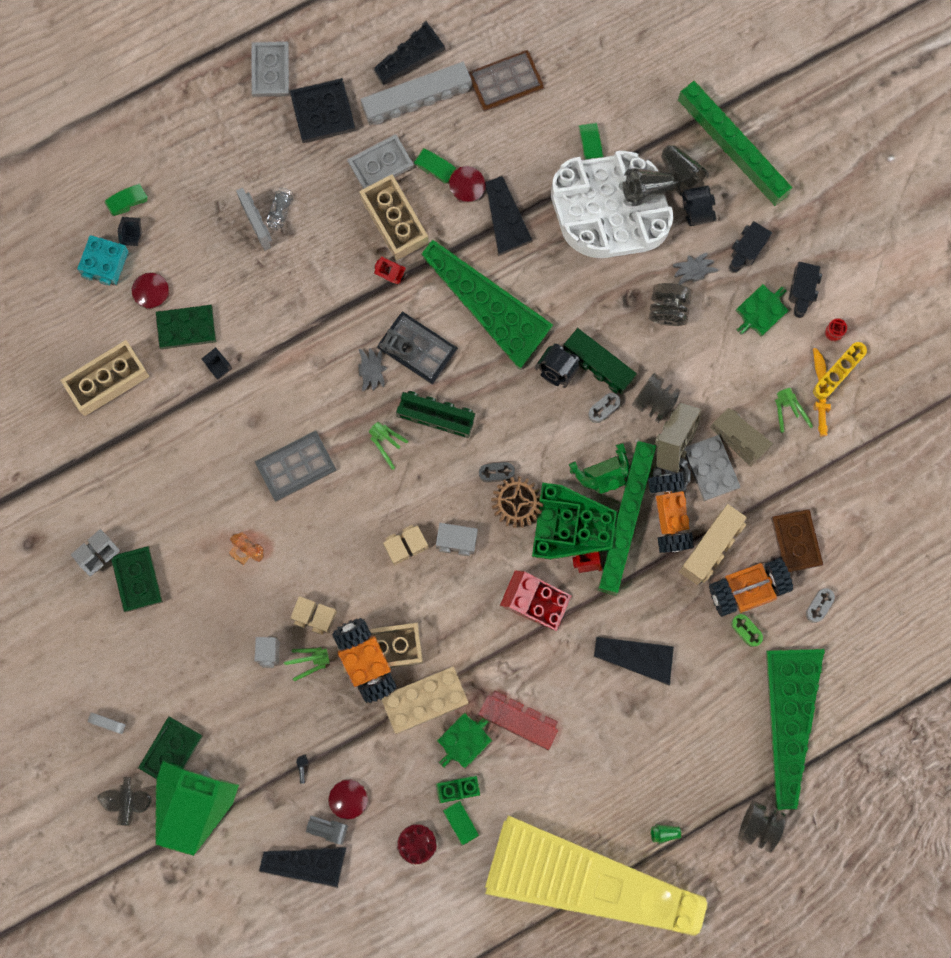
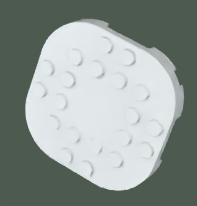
(596, 214)

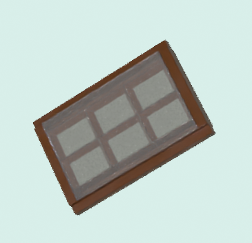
(505, 80)

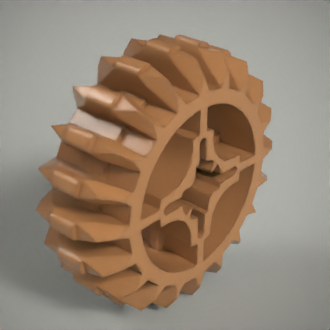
(508, 502)

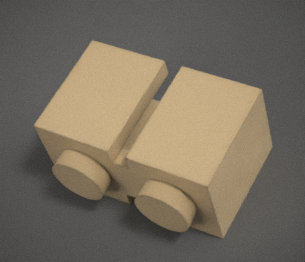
(396, 548)
(322, 619)

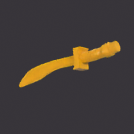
(821, 407)

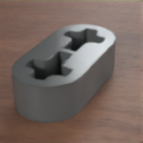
(495, 467)

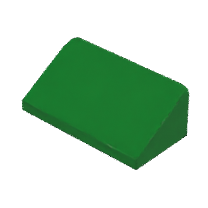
(461, 823)

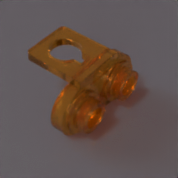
(251, 550)

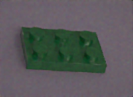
(185, 327)
(136, 579)
(173, 745)

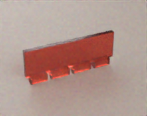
(522, 724)

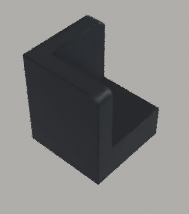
(129, 231)
(216, 363)

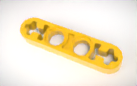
(839, 370)

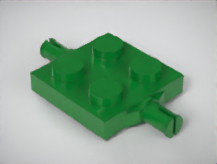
(761, 310)
(464, 741)

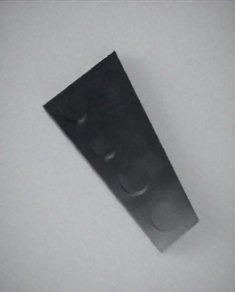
(416, 50)
(507, 221)
(638, 657)
(306, 865)

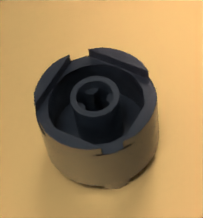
(698, 205)
(557, 365)

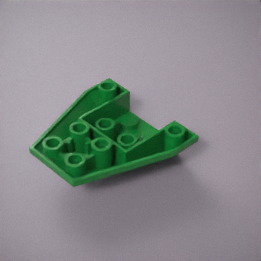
(571, 524)
(189, 807)

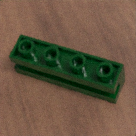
(599, 361)
(435, 414)

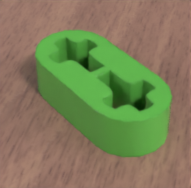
(750, 627)

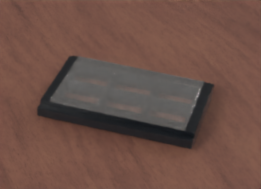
(432, 349)

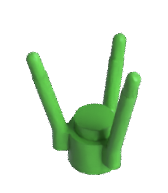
(787, 399)
(381, 432)
(318, 656)

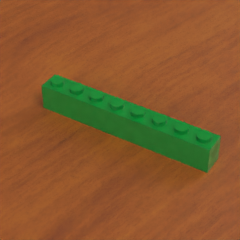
(734, 143)
(627, 518)

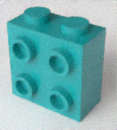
(102, 260)

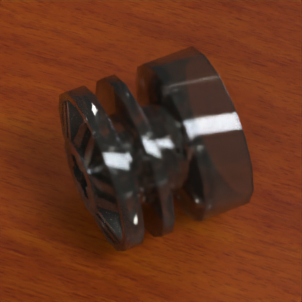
(670, 304)
(656, 397)
(765, 828)

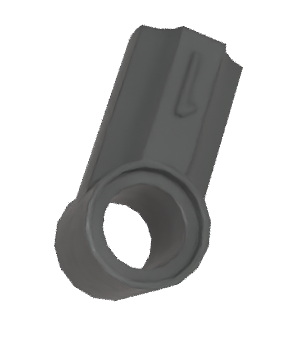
(331, 830)

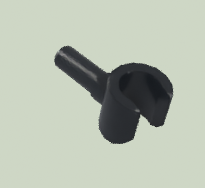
(302, 761)

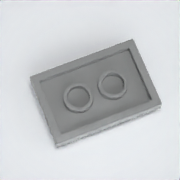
(270, 69)
(380, 162)
(254, 218)
(711, 468)

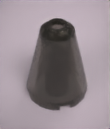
(684, 168)
(646, 185)

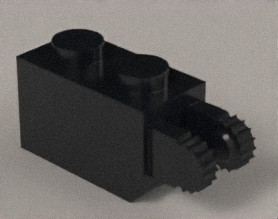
(749, 246)
(803, 287)

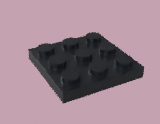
(322, 110)

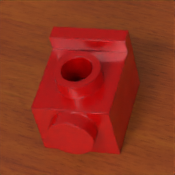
(381, 269)
(593, 563)

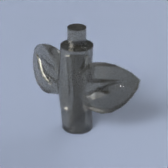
(125, 801)

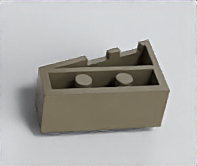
(676, 435)
(741, 436)

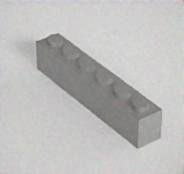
(416, 93)

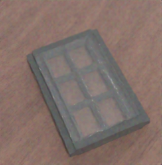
(295, 466)

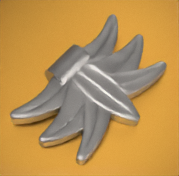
(694, 269)
(371, 369)

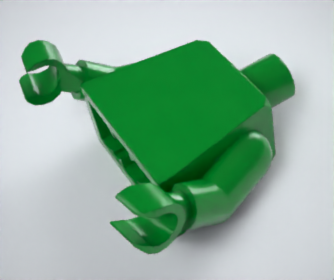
(604, 475)

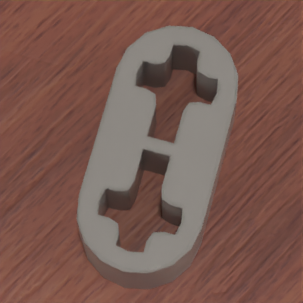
(601, 405)
(823, 607)
(106, 723)

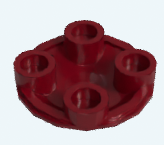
(467, 184)
(150, 290)
(348, 799)
(416, 844)

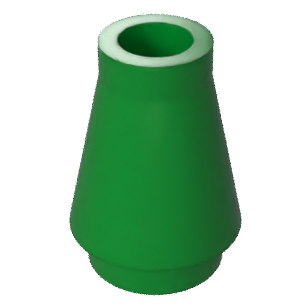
(664, 833)

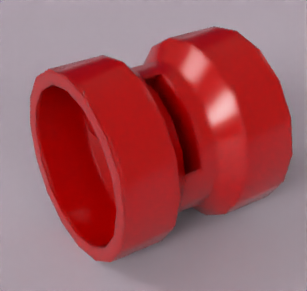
(832, 333)

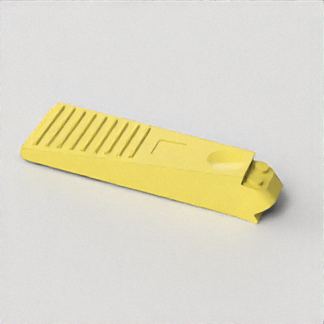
(563, 875)

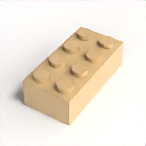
(394, 217)
(105, 378)
(714, 542)
(399, 644)
(424, 700)

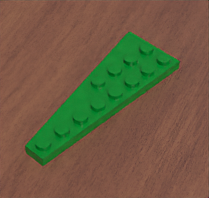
(505, 318)
(792, 697)

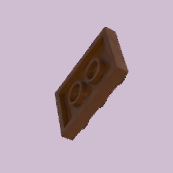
(797, 540)

